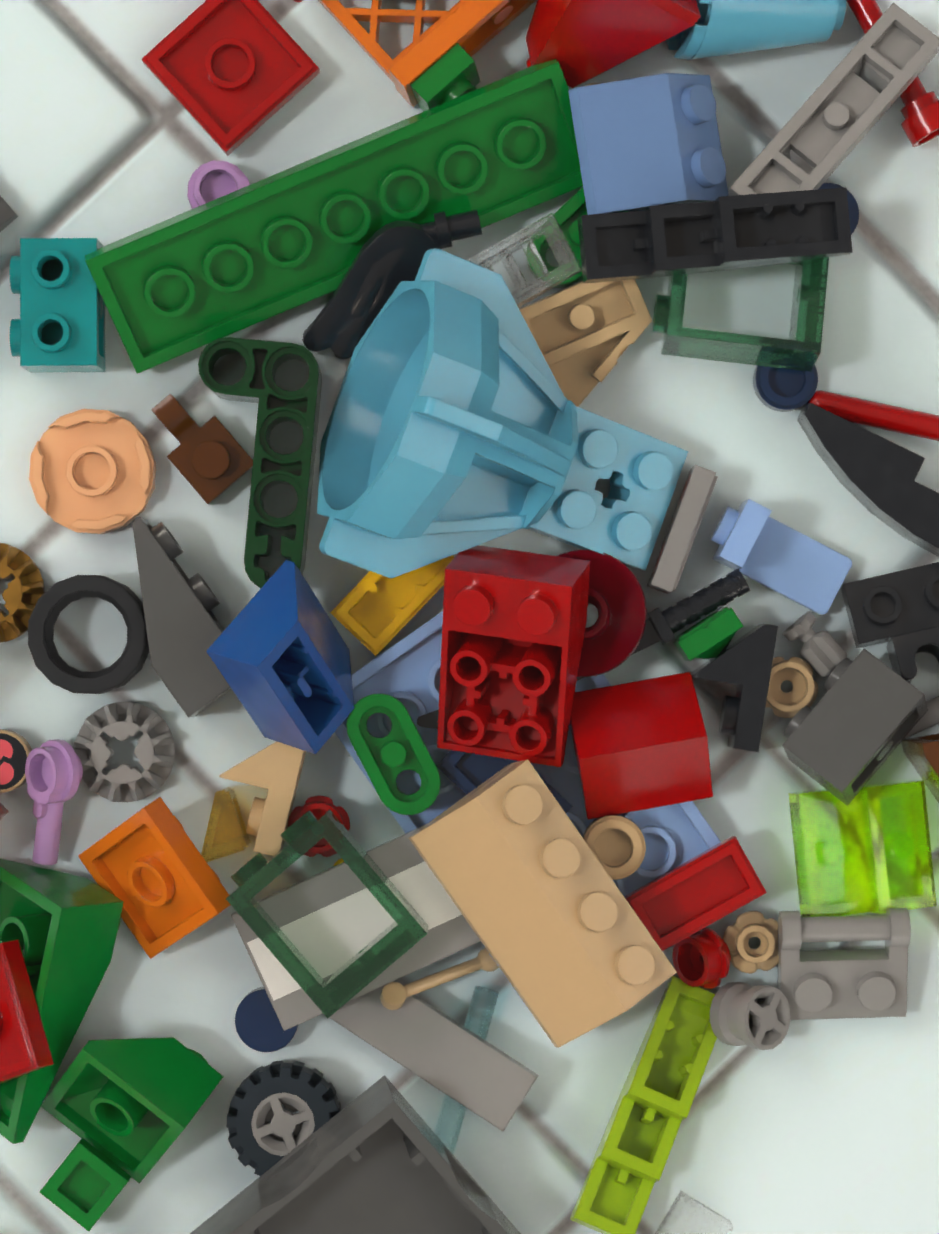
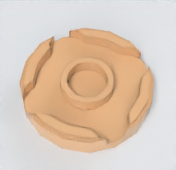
(92, 471)

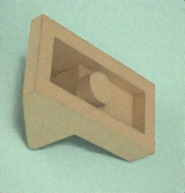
(279, 771)

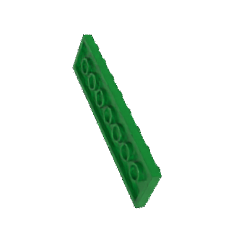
(306, 224)

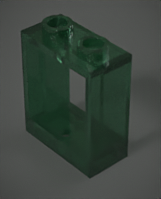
(796, 353)
(368, 962)

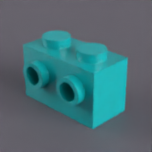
(59, 307)

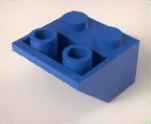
(287, 663)

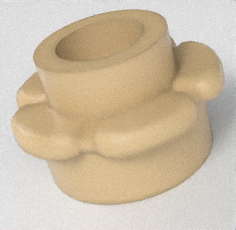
(803, 686)
(737, 936)

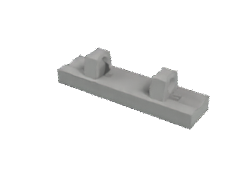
(843, 106)

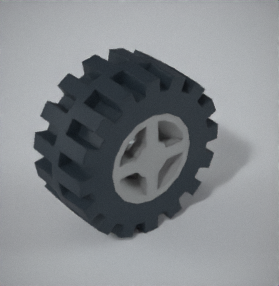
(261, 1101)

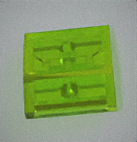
(864, 852)

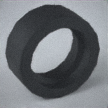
(42, 634)

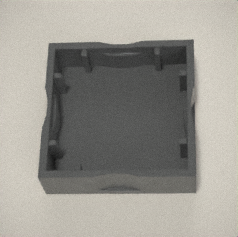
(365, 1174)

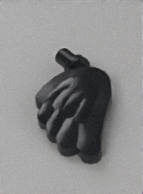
(379, 267)

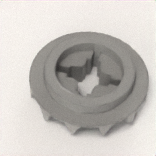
(154, 751)

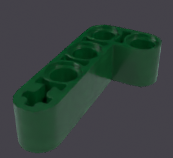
(269, 467)

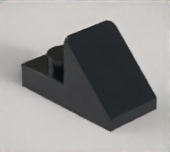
(749, 667)

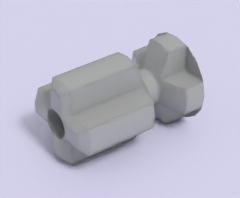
(818, 648)

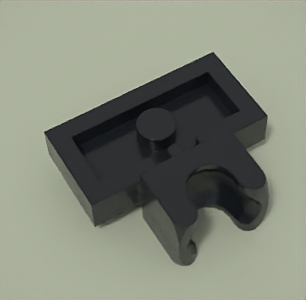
(899, 611)

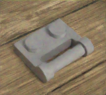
(844, 981)

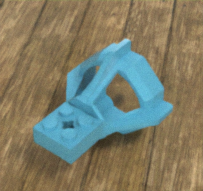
(465, 436)

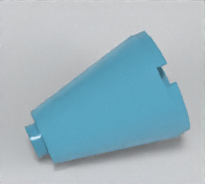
(757, 25)

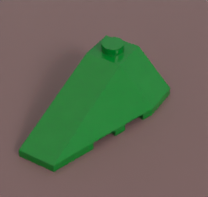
(67, 944)

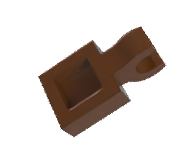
(207, 454)

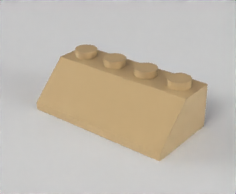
(542, 904)

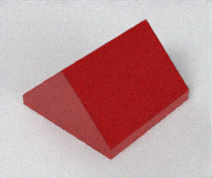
(640, 745)

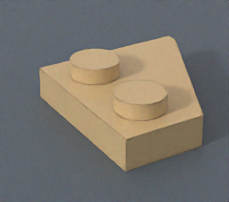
(586, 331)

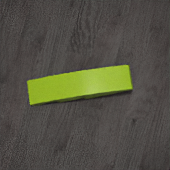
(648, 1112)

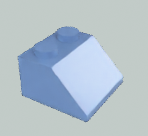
(648, 142)

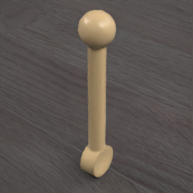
(394, 994)

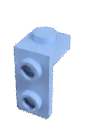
(779, 557)

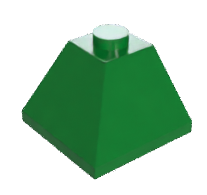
(132, 1097)

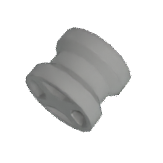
(750, 1015)

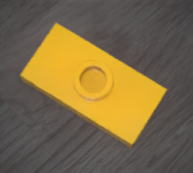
(384, 606)

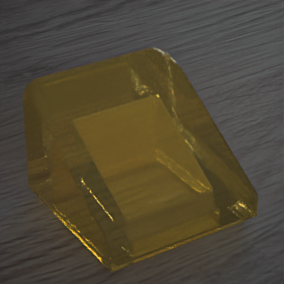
(225, 827)

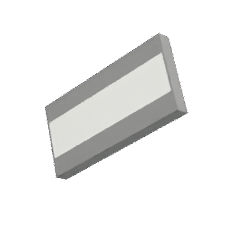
(337, 916)

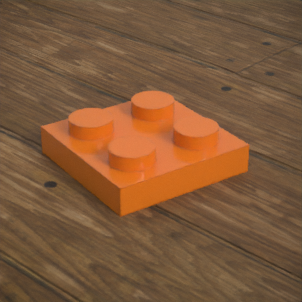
(157, 876)

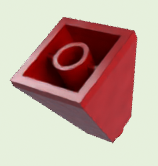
(601, 34)

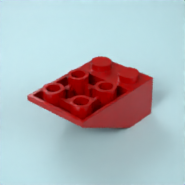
(511, 653)

